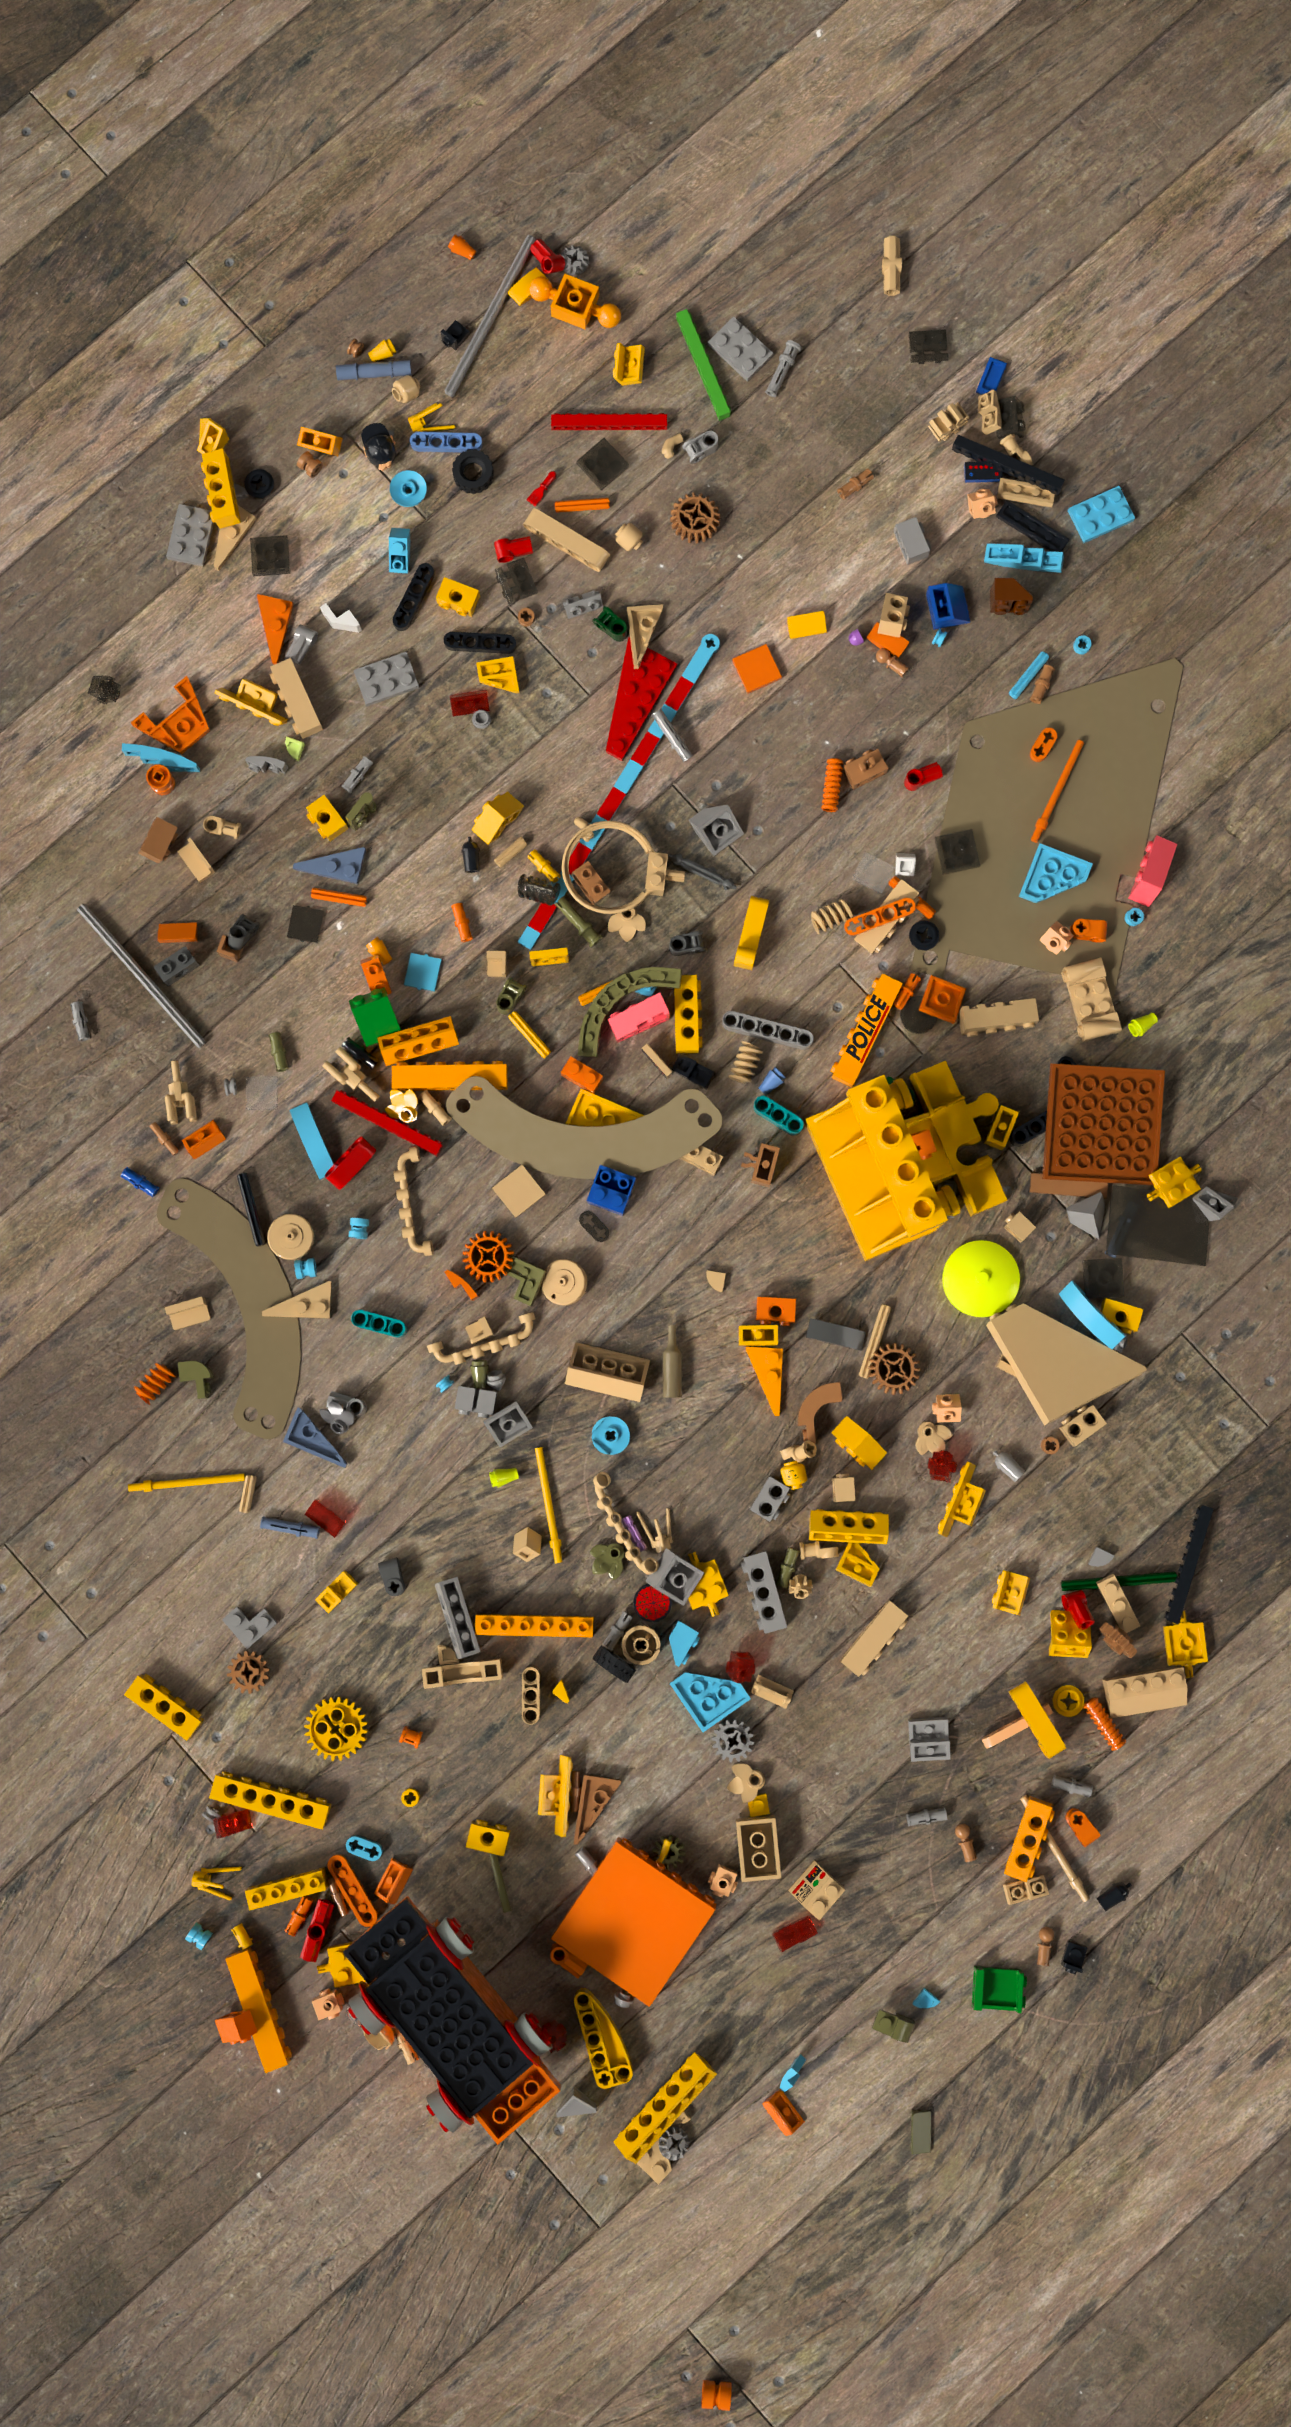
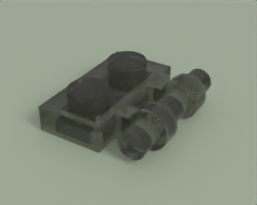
(928, 341)
(522, 580)

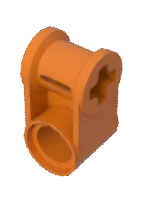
(1092, 930)
(1083, 1829)

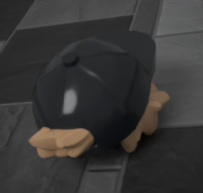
(378, 445)

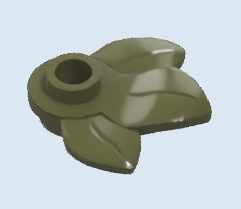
(605, 1562)

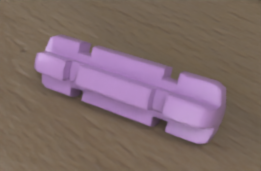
(635, 1535)

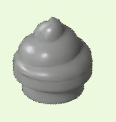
(496, 1379)

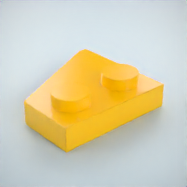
(499, 674)
(857, 1564)

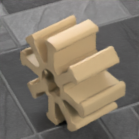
(948, 422)

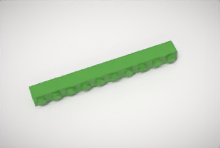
(702, 363)

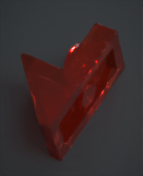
(232, 1823)

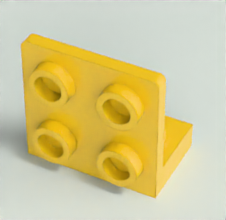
(1067, 1638)

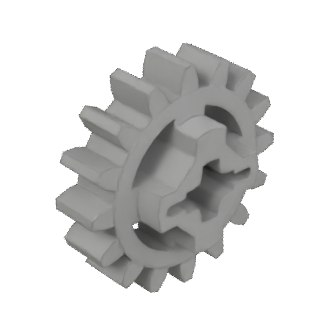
(740, 1745)

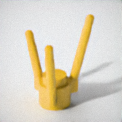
(417, 420)
(202, 1880)

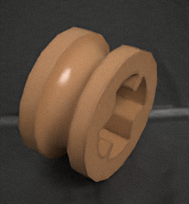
(355, 348)
(530, 613)
(1050, 1439)

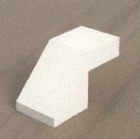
(343, 622)

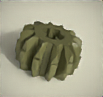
(674, 1856)

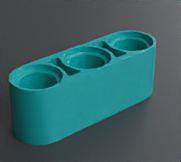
(773, 1107)
(388, 1326)

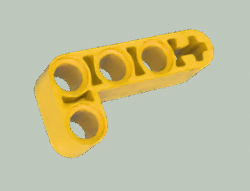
(751, 933)
(1037, 1720)

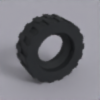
(479, 484)
(614, 1664)

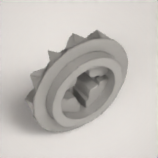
(578, 266)
(665, 2143)

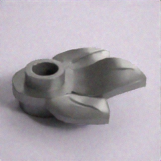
(337, 1417)

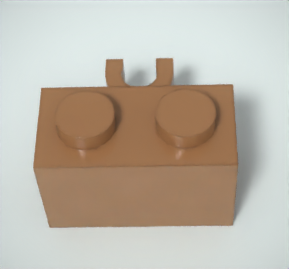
(865, 768)
(764, 1164)

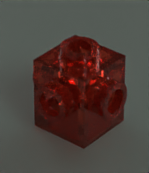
(942, 1466)
(740, 1666)
(559, 2032)

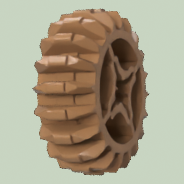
(701, 520)
(907, 1379)

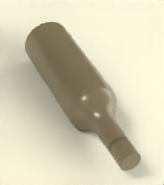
(672, 1367)

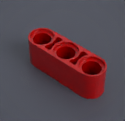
(350, 1163)

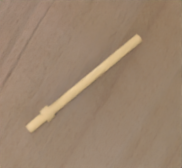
(1075, 1881)

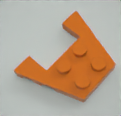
(182, 726)

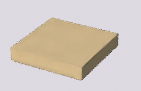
(518, 1191)

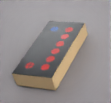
(657, 1061)

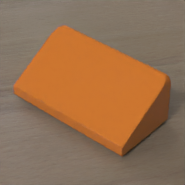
(177, 932)
(203, 1139)
(393, 1881)
(783, 2112)

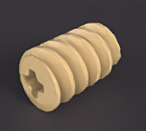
(830, 915)
(746, 1063)

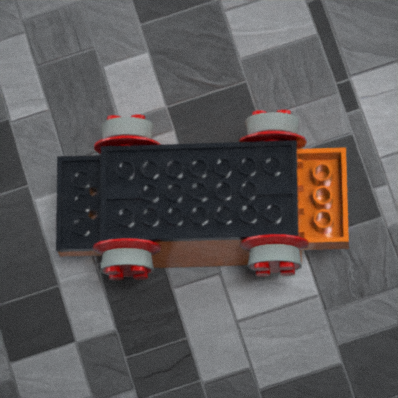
(453, 2020)

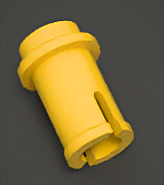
(242, 1936)

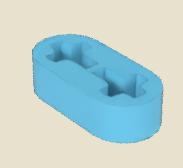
(366, 1843)

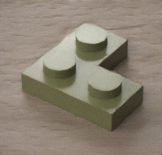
(530, 1279)

